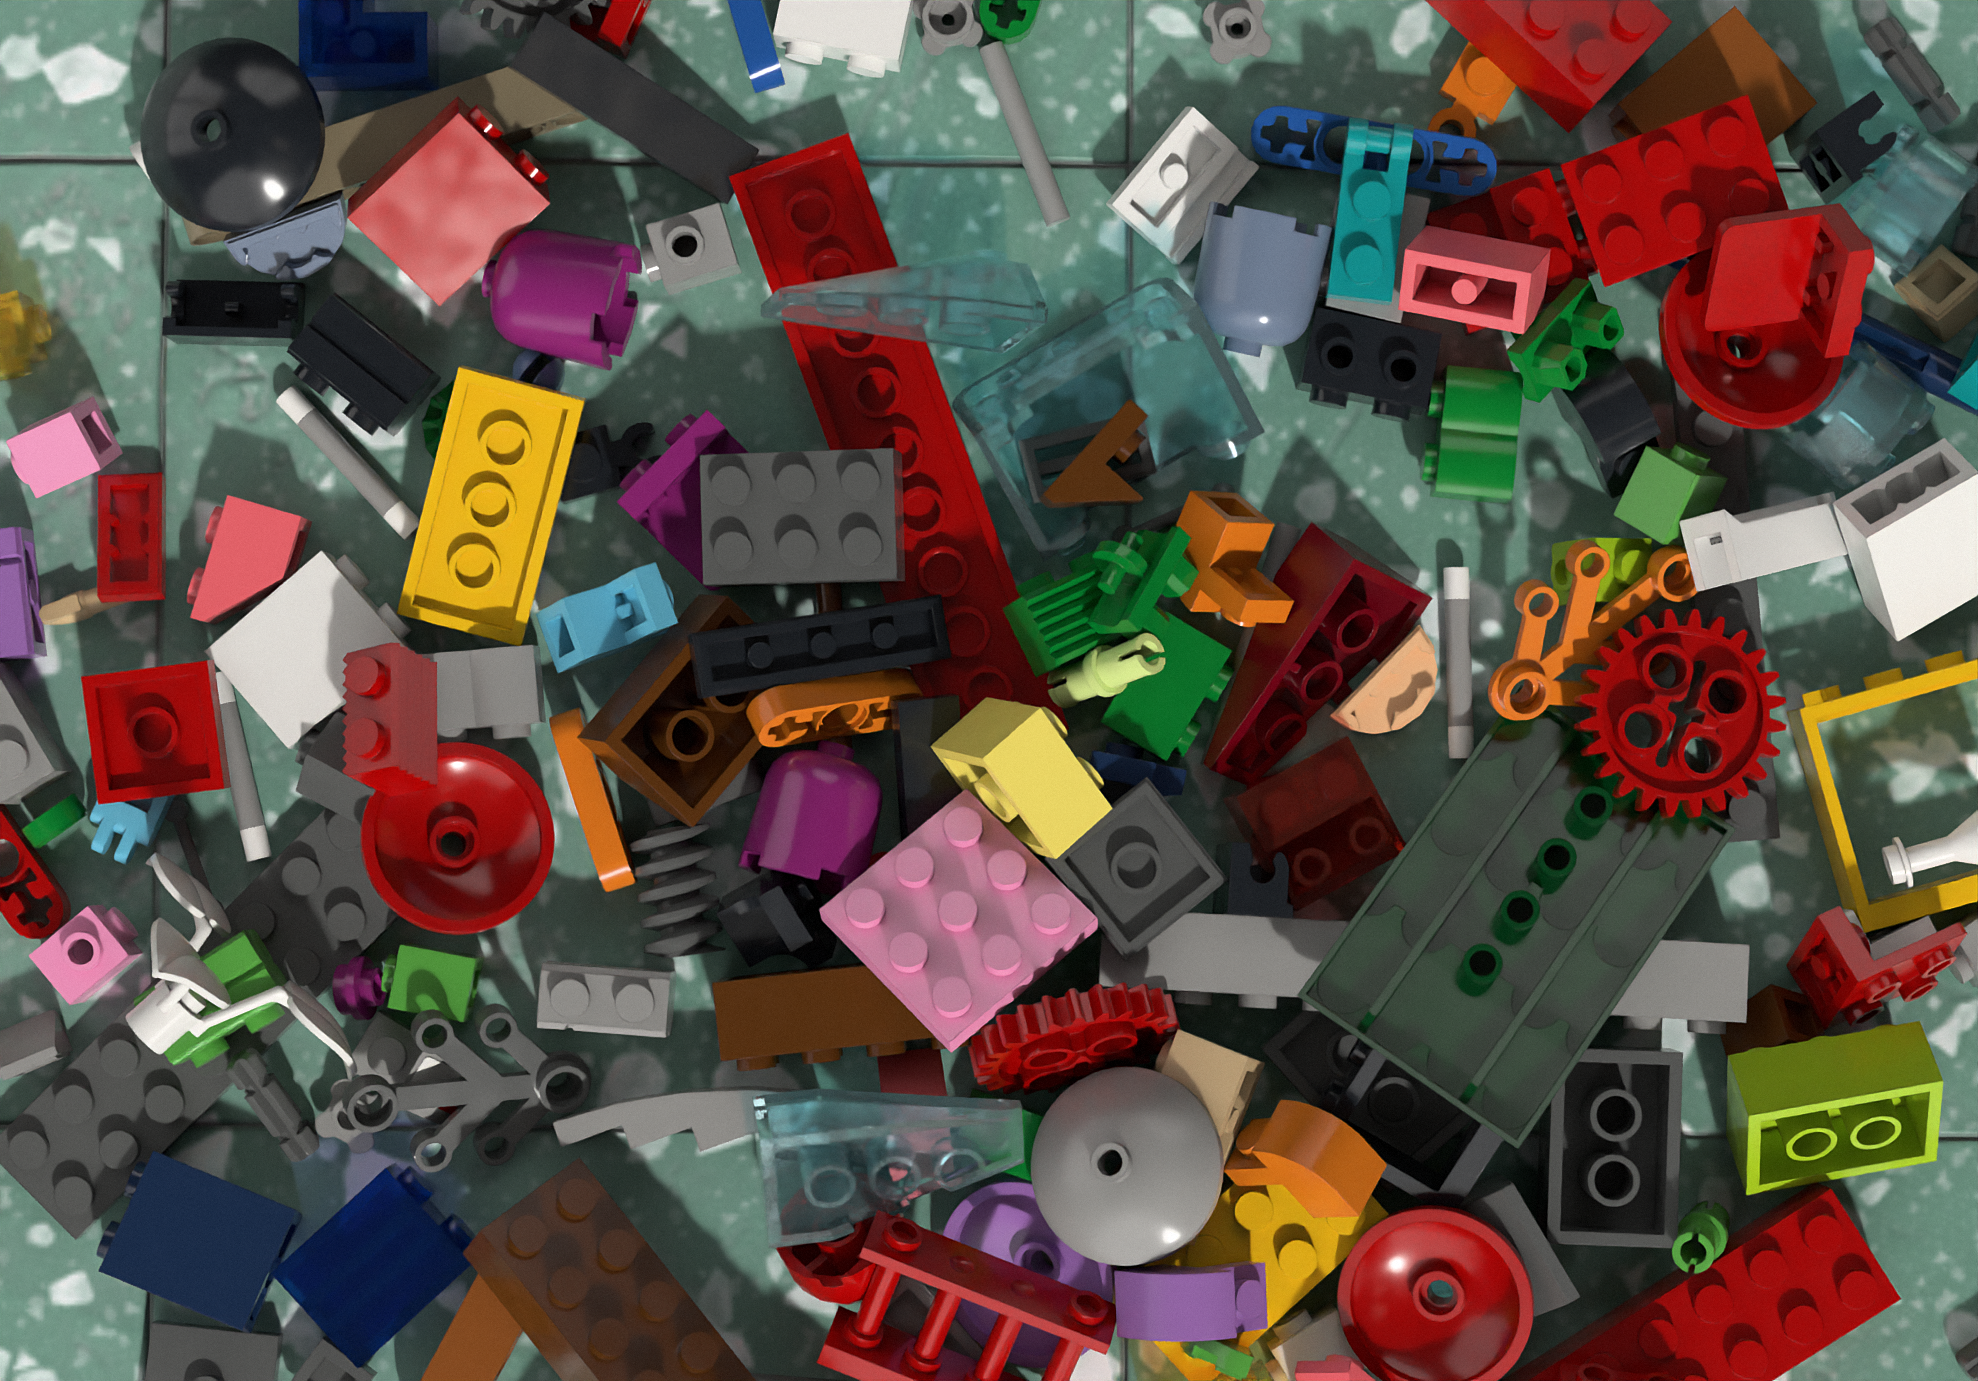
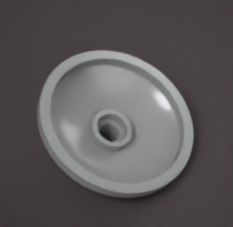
(1166, 1174)

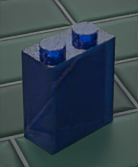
(377, 1263)

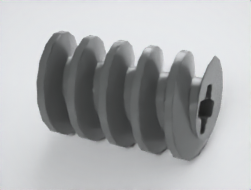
(677, 892)

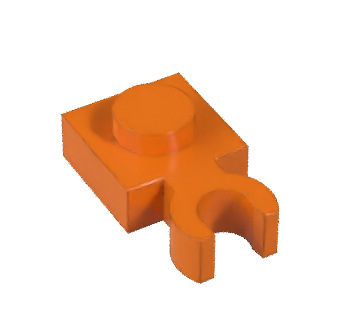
(1476, 91)

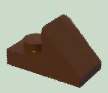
(1088, 478)

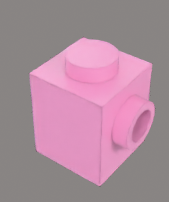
(63, 447)
(87, 952)

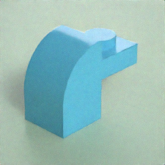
(608, 618)

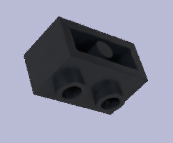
(1368, 364)

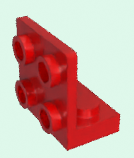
(1847, 984)

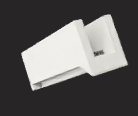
(1761, 541)

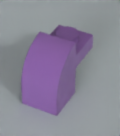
(1190, 1302)

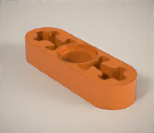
(829, 707)
(593, 802)

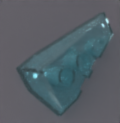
(951, 301)
(846, 1153)

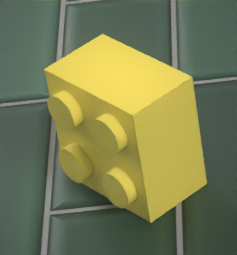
(1024, 773)

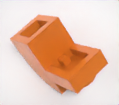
(1226, 549)
(1311, 1155)

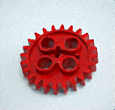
(1732, 738)
(1072, 1037)

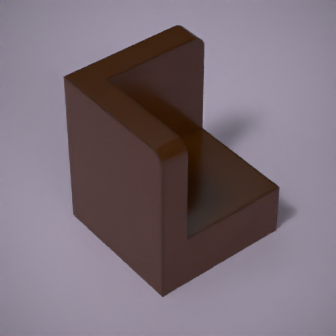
(1773, 1020)

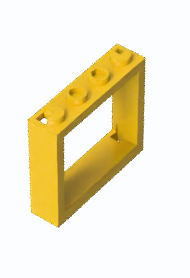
(1830, 704)

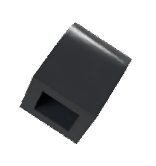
(1609, 418)

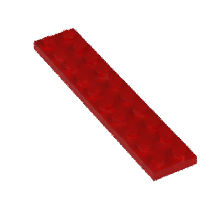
(877, 392)

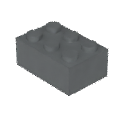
(802, 517)
(1613, 1150)

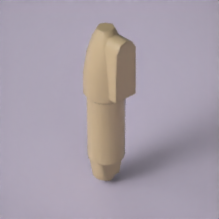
(74, 608)

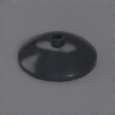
(266, 141)

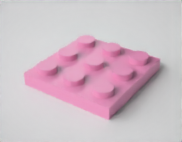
(959, 919)

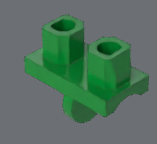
(1560, 336)
(1135, 578)

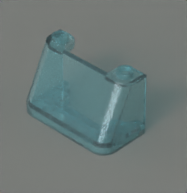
(1137, 348)

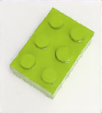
(1833, 1107)

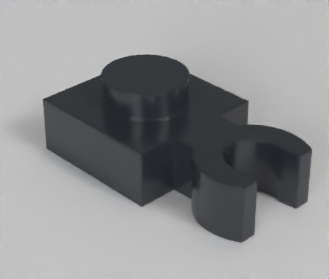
(598, 461)

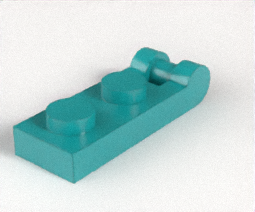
(1369, 214)

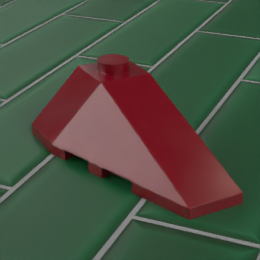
(1340, 620)

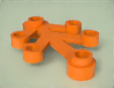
(1580, 628)

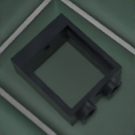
(1433, 1188)

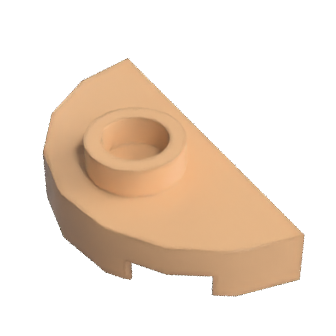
(1393, 690)

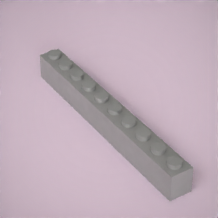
(1278, 956)

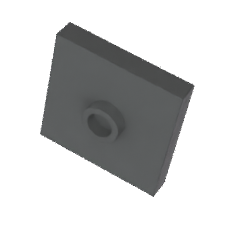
(1137, 869)
(211, 1353)

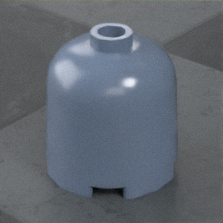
(1258, 276)

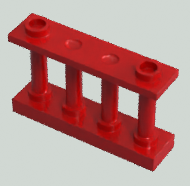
(875, 1351)

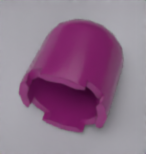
(564, 295)
(815, 818)

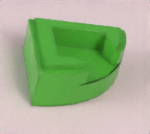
(1226, 1355)

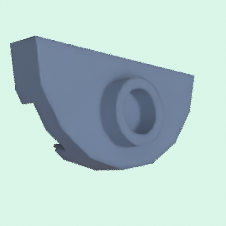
(296, 242)

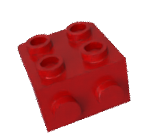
(1790, 268)

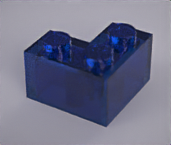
(358, 49)

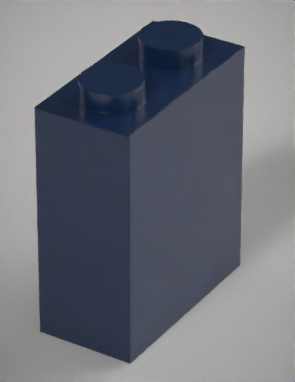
(198, 1241)

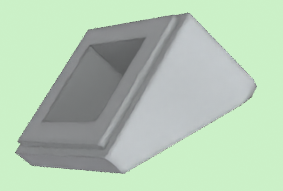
(32, 1045)

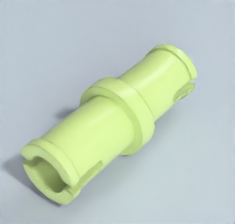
(1106, 670)

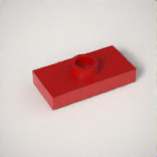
(131, 537)

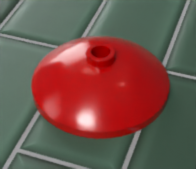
(1771, 383)
(503, 834)
(1410, 1331)

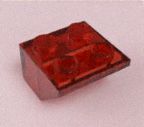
(1320, 817)

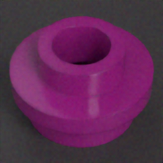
(358, 988)

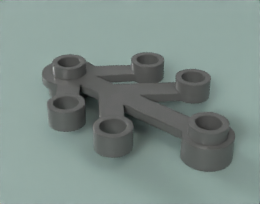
(476, 1091)

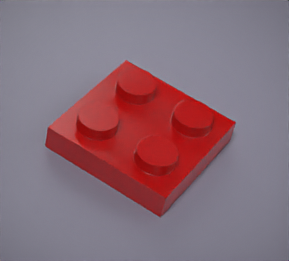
(156, 732)

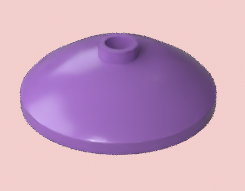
(1009, 1225)

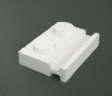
(1175, 182)

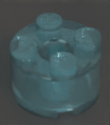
(1912, 199)
(1861, 420)

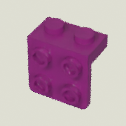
(668, 493)

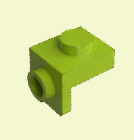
(1627, 565)

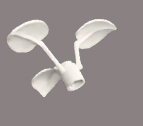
(187, 980)

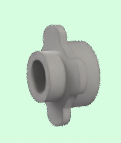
(937, 35)
(1229, 46)
(335, 1121)

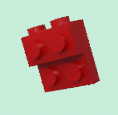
(1526, 212)

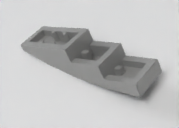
(713, 1113)

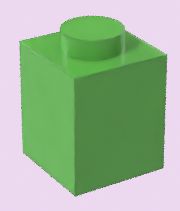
(1668, 489)
(432, 979)

